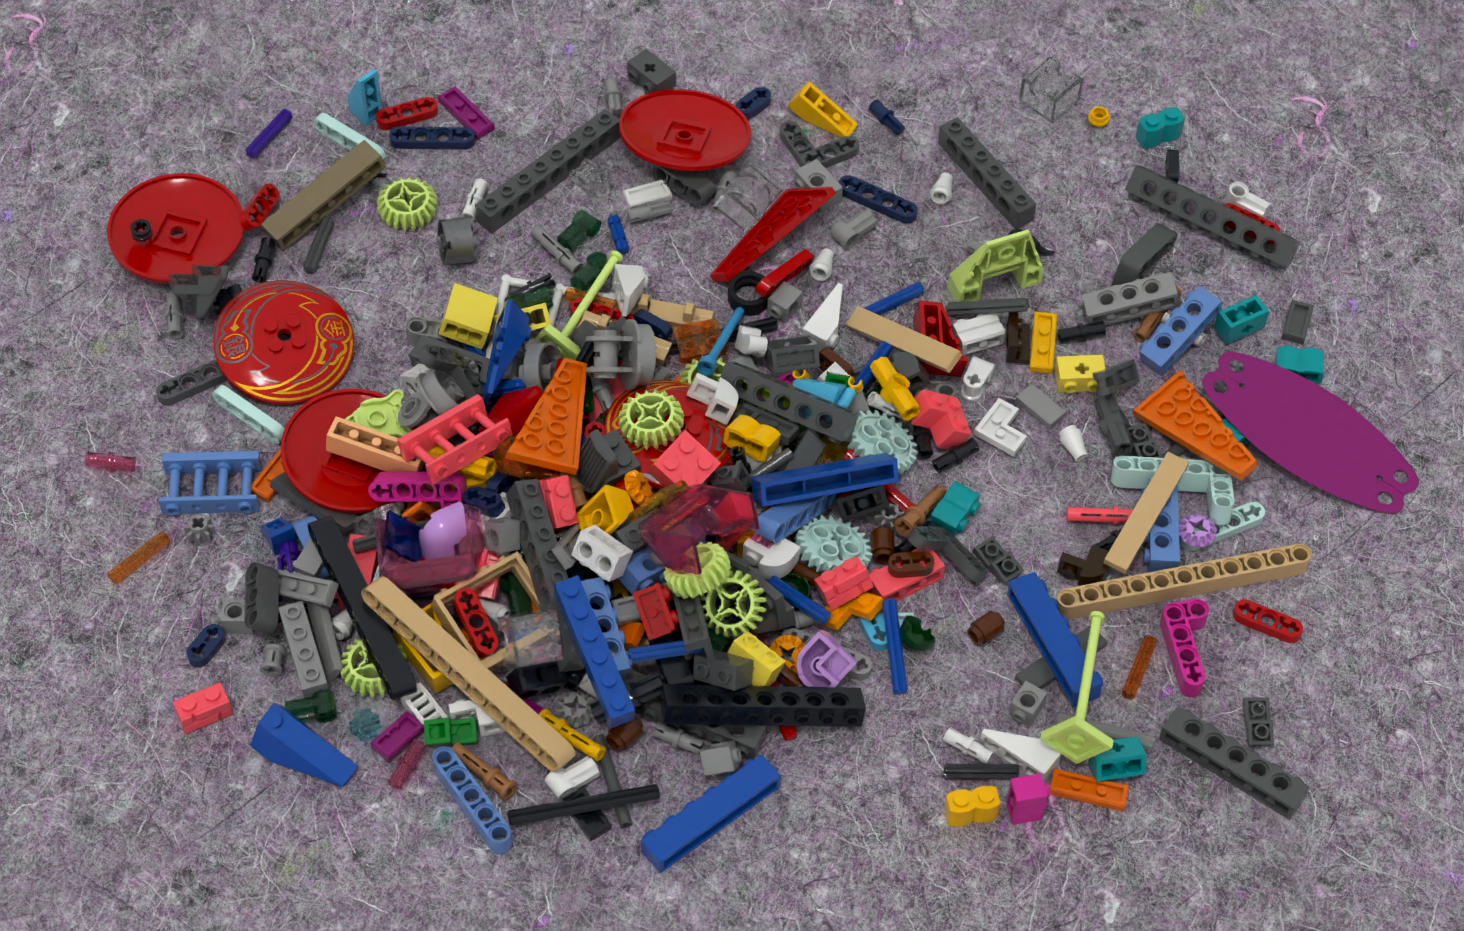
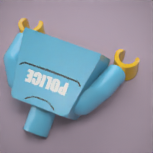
(830, 391)

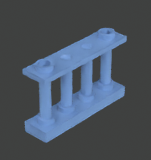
(210, 462)

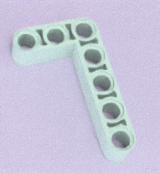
(1198, 477)

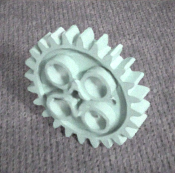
(878, 435)
(831, 542)

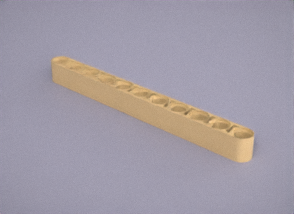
(1193, 574)
(468, 674)

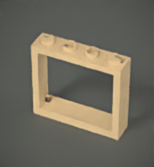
(484, 575)

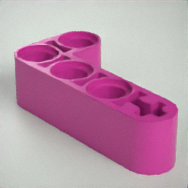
(388, 487)
(1186, 649)

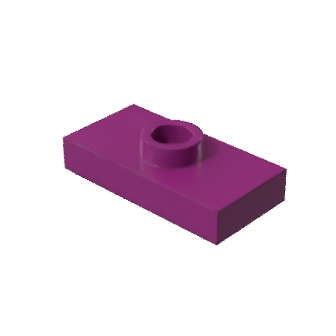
(397, 736)

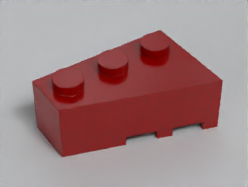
(934, 322)

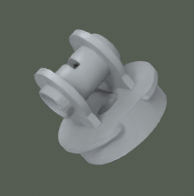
(637, 354)
(535, 365)
(437, 391)

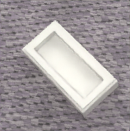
(647, 193)

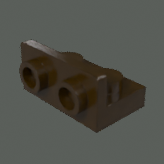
(1017, 339)

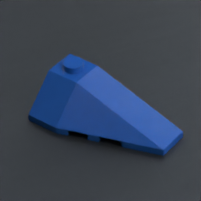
(508, 338)
(293, 744)

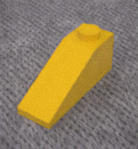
(820, 111)

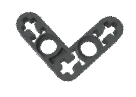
(811, 153)
(454, 362)
(942, 539)

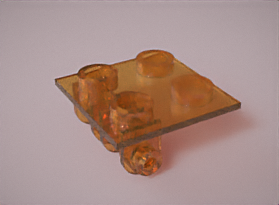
(697, 339)

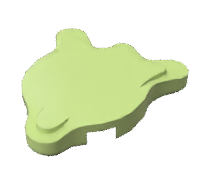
(381, 414)

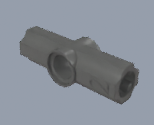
(1114, 424)

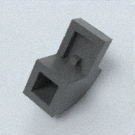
(912, 369)

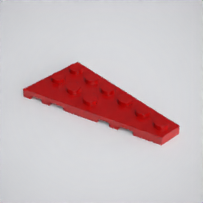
(775, 224)

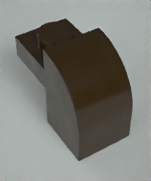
(1085, 571)

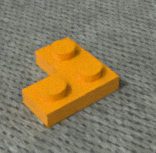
(863, 606)

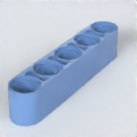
(790, 516)
(473, 810)

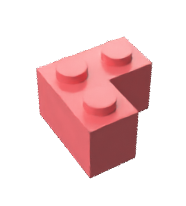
(943, 417)

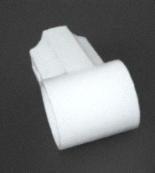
(1240, 196)
(570, 779)

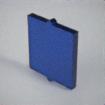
(401, 537)

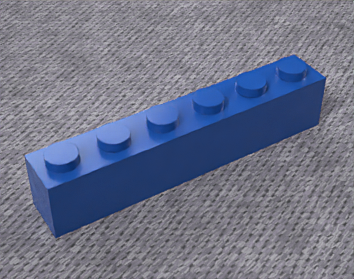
(824, 479)
(1052, 635)
(594, 652)
(710, 813)

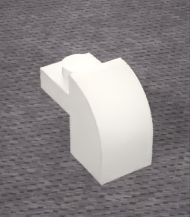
(719, 397)
(775, 561)
(468, 709)

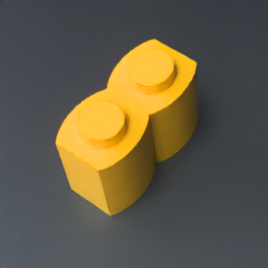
(755, 438)
(977, 805)

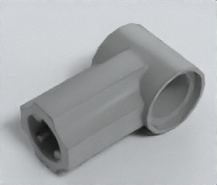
(849, 231)

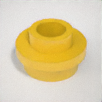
(1099, 116)

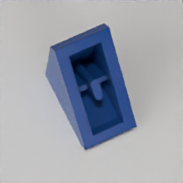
(278, 532)

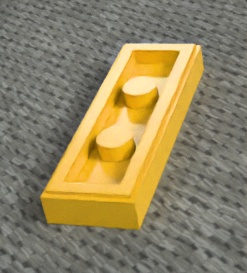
(1043, 342)

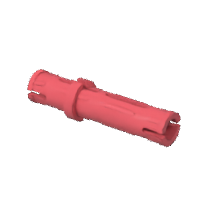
(1073, 514)

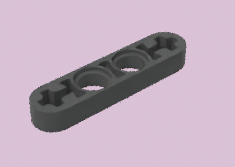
(196, 375)

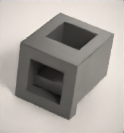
(731, 477)

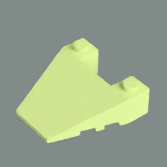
(995, 257)

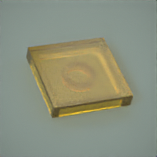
(658, 499)

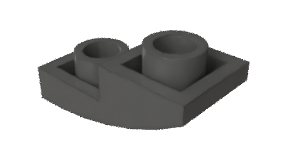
(1143, 443)
(997, 561)
(1258, 722)

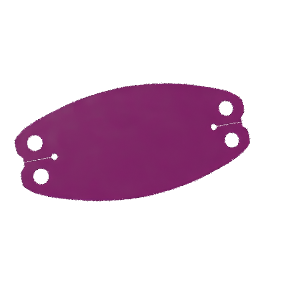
(1310, 432)

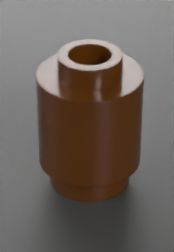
(882, 544)
(986, 627)
(624, 735)

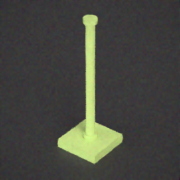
(561, 339)
(1075, 736)

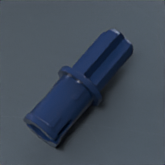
(886, 117)

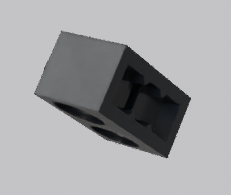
(536, 680)

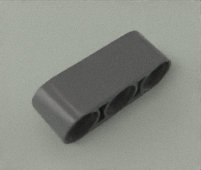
(687, 184)
(261, 598)

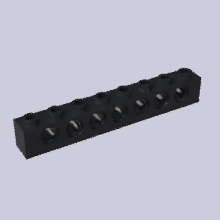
(762, 705)

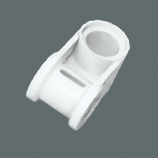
(976, 378)

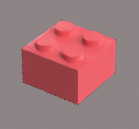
(684, 461)

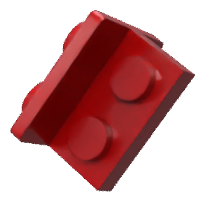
(656, 610)

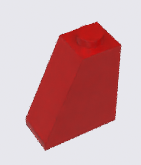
(515, 407)

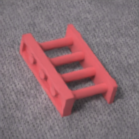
(444, 427)

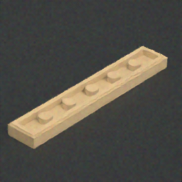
(904, 339)
(1146, 512)

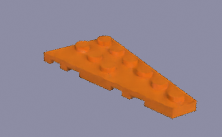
(1192, 422)
(555, 425)

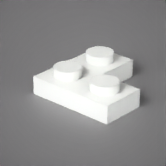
(996, 430)

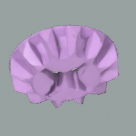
(1202, 537)

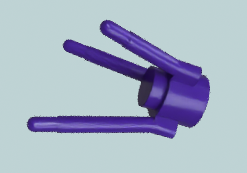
(288, 552)

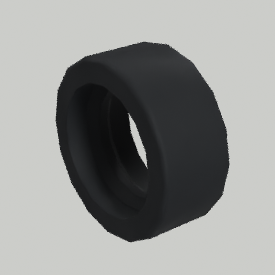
(742, 280)

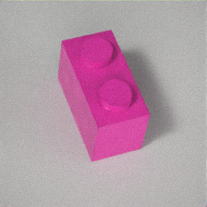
(1027, 798)

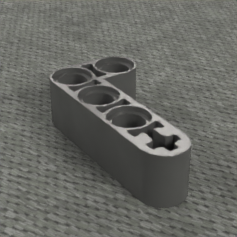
(1144, 254)

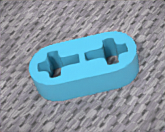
(870, 632)

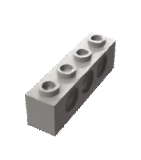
(1141, 304)
(302, 648)

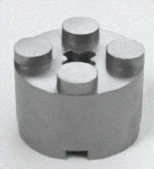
(456, 241)

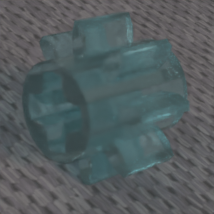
(364, 724)

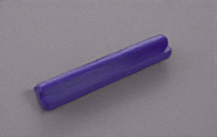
(268, 133)

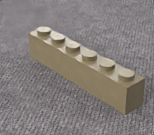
(323, 195)

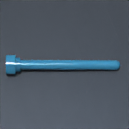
(708, 363)

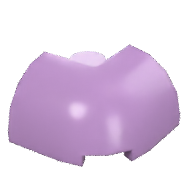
(443, 532)
(823, 661)

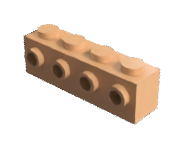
(368, 447)

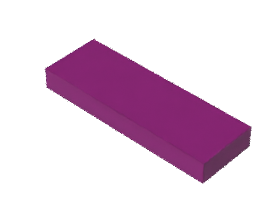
(466, 112)

